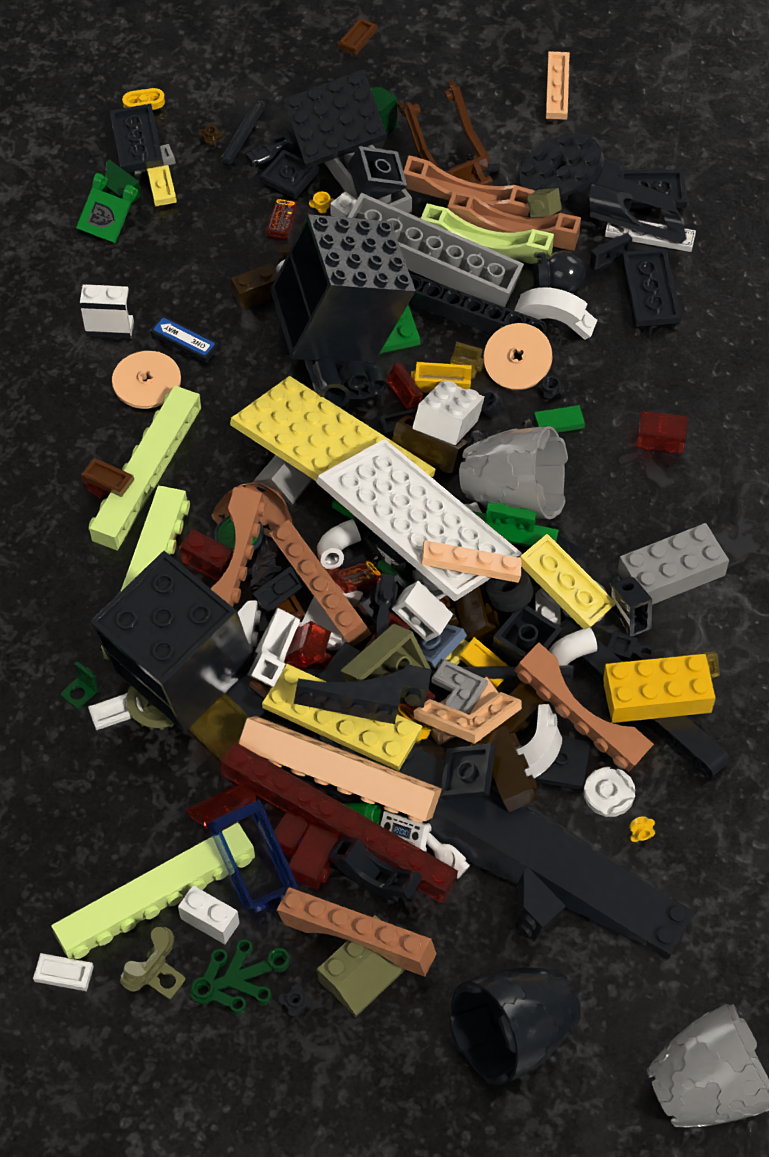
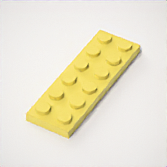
(369, 737)

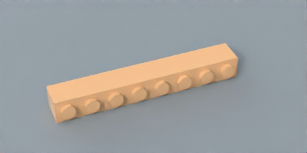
(341, 769)

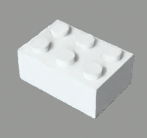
(448, 412)

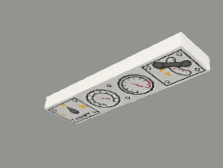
(615, 230)

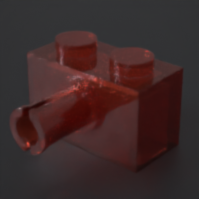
(309, 647)

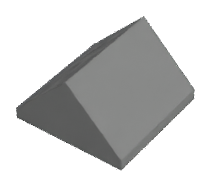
(284, 478)

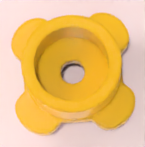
(321, 202)
(642, 829)

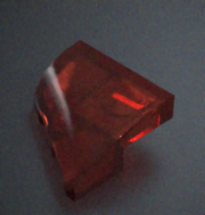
(221, 804)

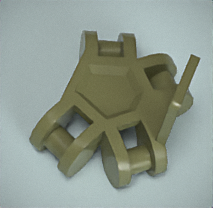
(138, 974)

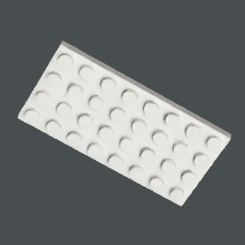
(411, 507)

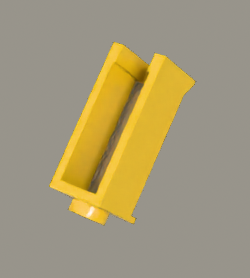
(431, 374)

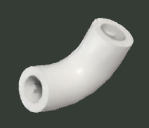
(334, 541)
(574, 646)

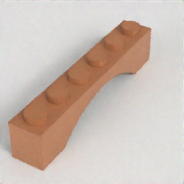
(429, 179)
(474, 211)
(244, 512)
(320, 583)
(543, 673)
(394, 943)

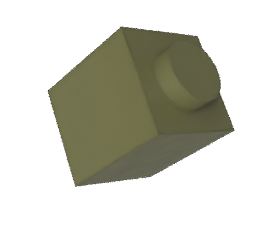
(544, 202)

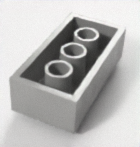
(676, 563)

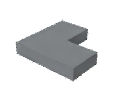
(464, 686)

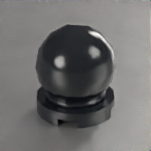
(559, 271)

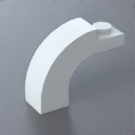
(557, 305)
(544, 745)

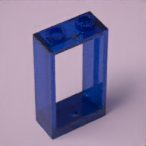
(257, 811)

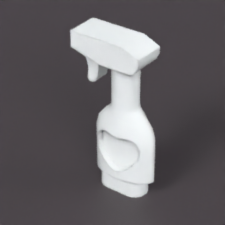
(447, 854)

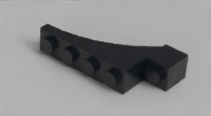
(368, 699)

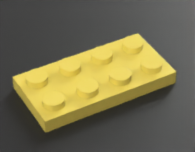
(566, 582)

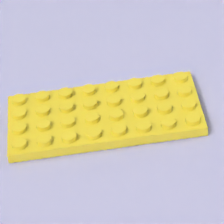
(308, 429)

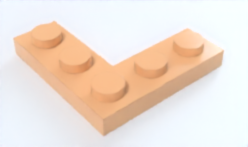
(466, 726)

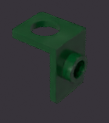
(85, 681)

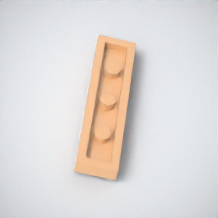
(557, 85)
(471, 561)

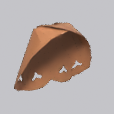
(276, 509)

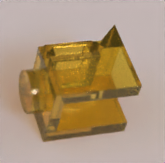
(468, 355)

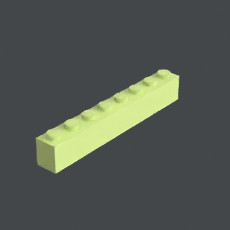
(147, 466)
(159, 530)
(149, 894)

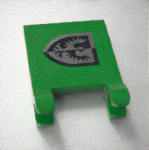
(105, 213)

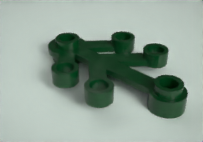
(236, 978)

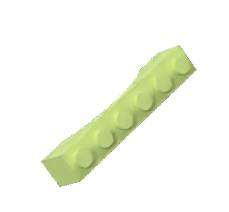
(515, 245)

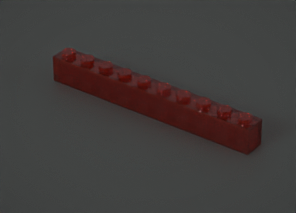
(327, 813)

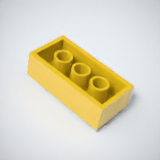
(658, 688)

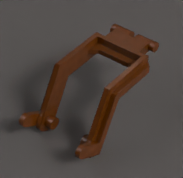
(468, 171)

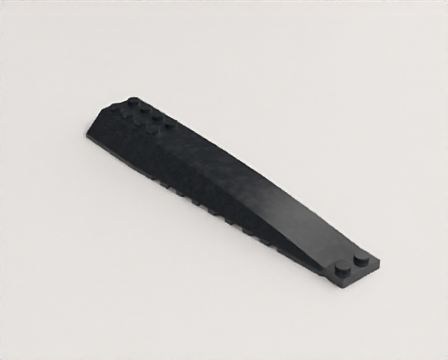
(524, 838)

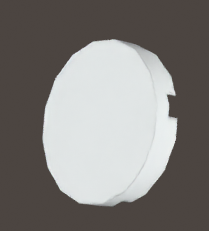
(609, 792)

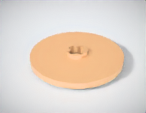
(135, 368)
(514, 373)

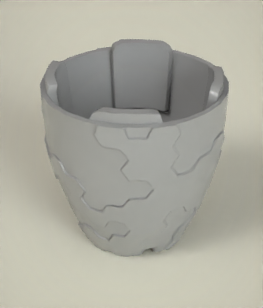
(517, 469)
(711, 1072)

